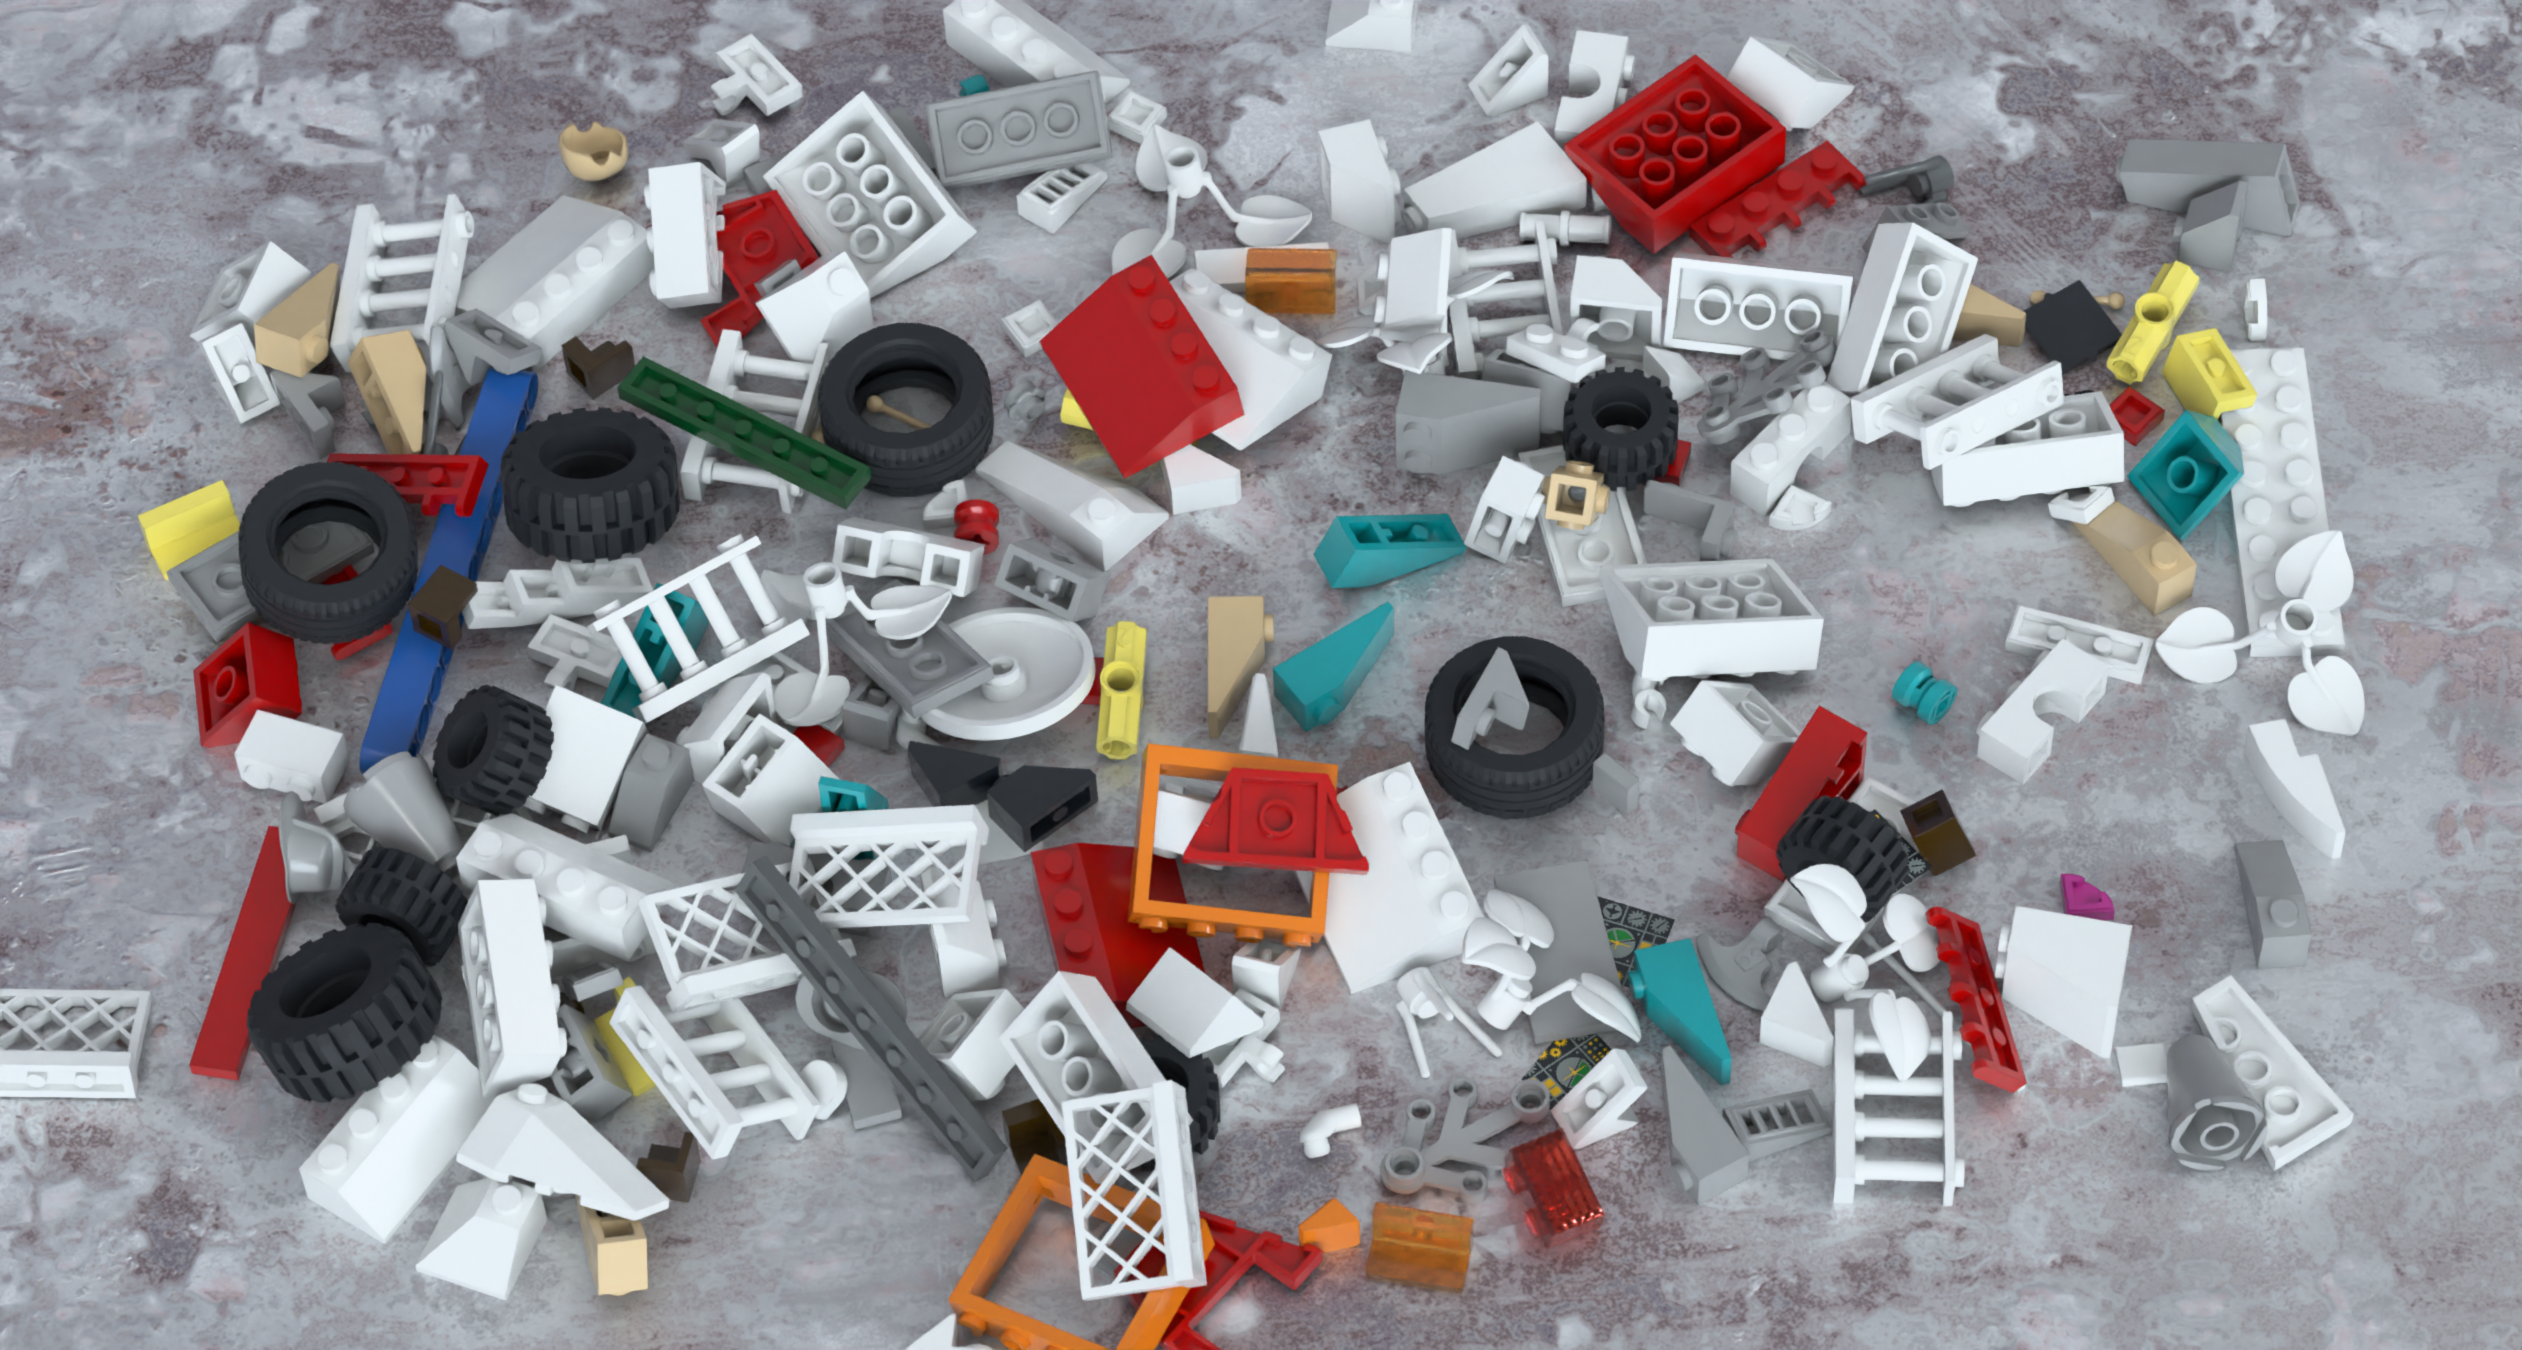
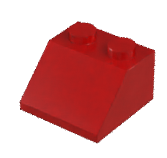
(244, 675)

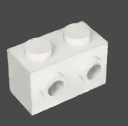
(1506, 510)
(292, 757)

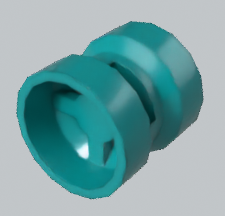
(1924, 692)

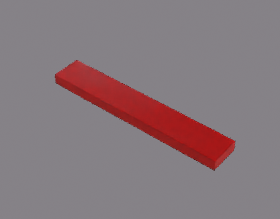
(249, 958)

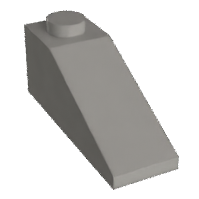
(2273, 904)
(1701, 1143)

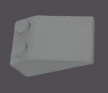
(1463, 422)

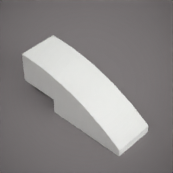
(2295, 785)

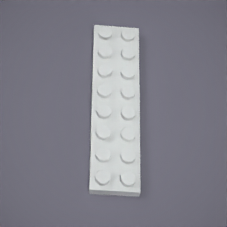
(2279, 493)

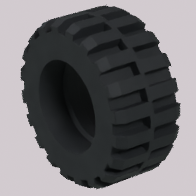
(590, 485)
(344, 1012)

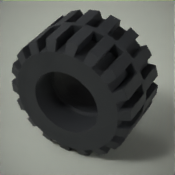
(1627, 401)
(493, 750)
(1850, 838)
(405, 895)
(1200, 1087)

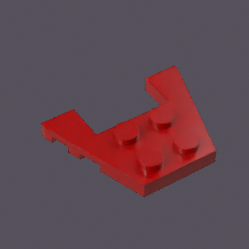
(754, 242)
(1229, 1259)

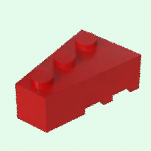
(1822, 762)

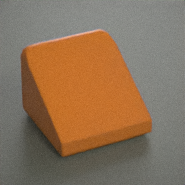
(1330, 1228)

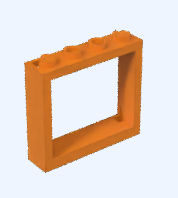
(1205, 920)
(1020, 1332)

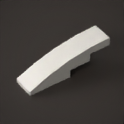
(564, 591)

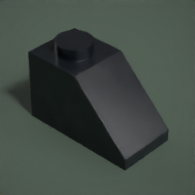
(1040, 801)

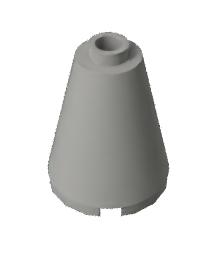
(406, 811)
(2209, 1107)

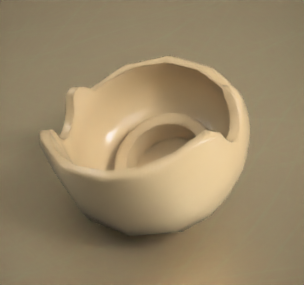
(593, 152)

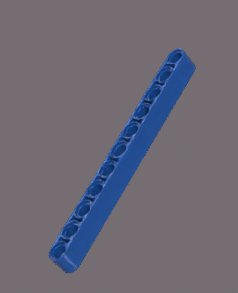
(460, 544)

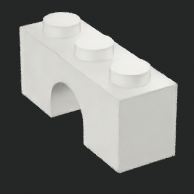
(1598, 69)
(1771, 460)
(890, 550)
(2059, 682)

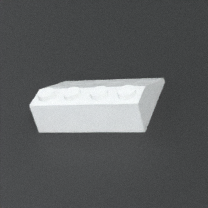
(871, 195)
(560, 273)
(1268, 362)
(1711, 618)
(1412, 899)

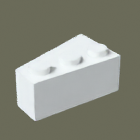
(685, 234)

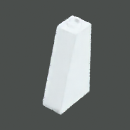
(1497, 185)

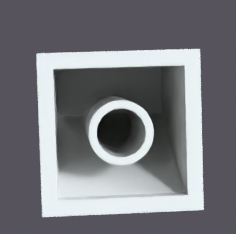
(586, 760)
(2065, 973)

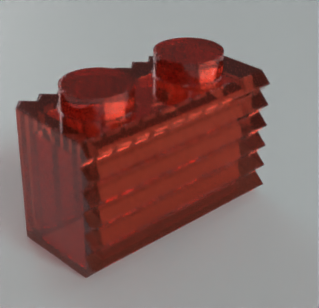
(1552, 1189)

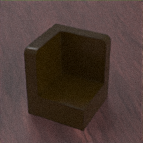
(600, 368)
(439, 603)
(1938, 832)
(1033, 1131)
(673, 1168)

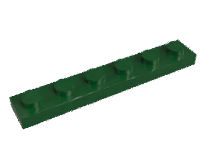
(744, 433)

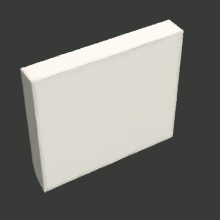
(2142, 1064)

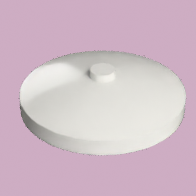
(1038, 668)

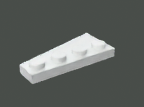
(2294, 1097)

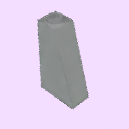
(2176, 171)

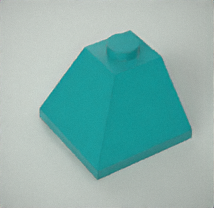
(2189, 471)

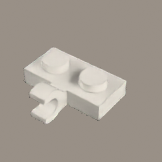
(755, 74)
(1561, 355)
(573, 654)
(1251, 1047)

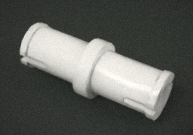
(1568, 227)

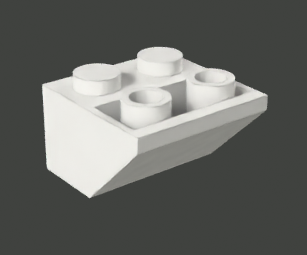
(1357, 180)
(766, 782)

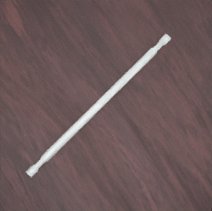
(1914, 983)

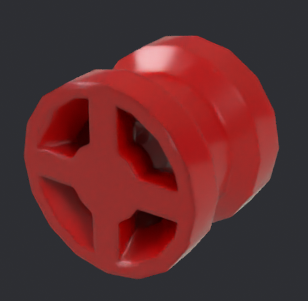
(977, 523)

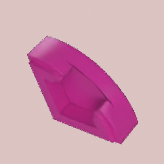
(2084, 899)

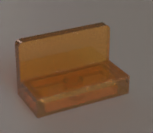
(1291, 280)
(1420, 1247)

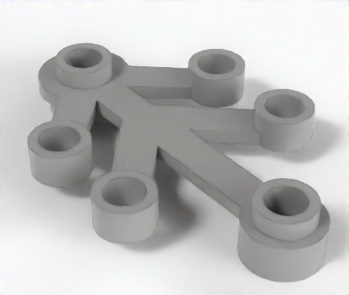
(1723, 419)
(1459, 1142)

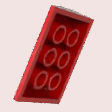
(1677, 152)
(1141, 369)
(1085, 916)

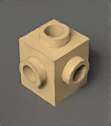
(1563, 506)

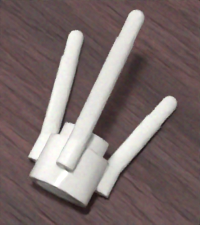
(1425, 997)

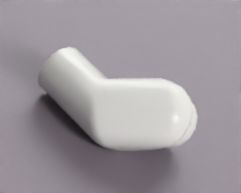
(911, 729)
(1324, 1124)

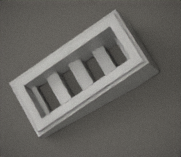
(1770, 1142)

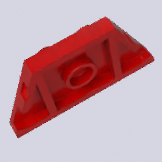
(1277, 824)

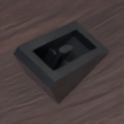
(952, 775)

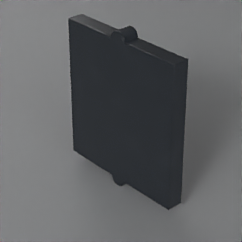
(2071, 327)

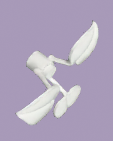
(1177, 165)
(1420, 353)
(2319, 581)
(821, 595)
(1837, 906)
(1494, 946)

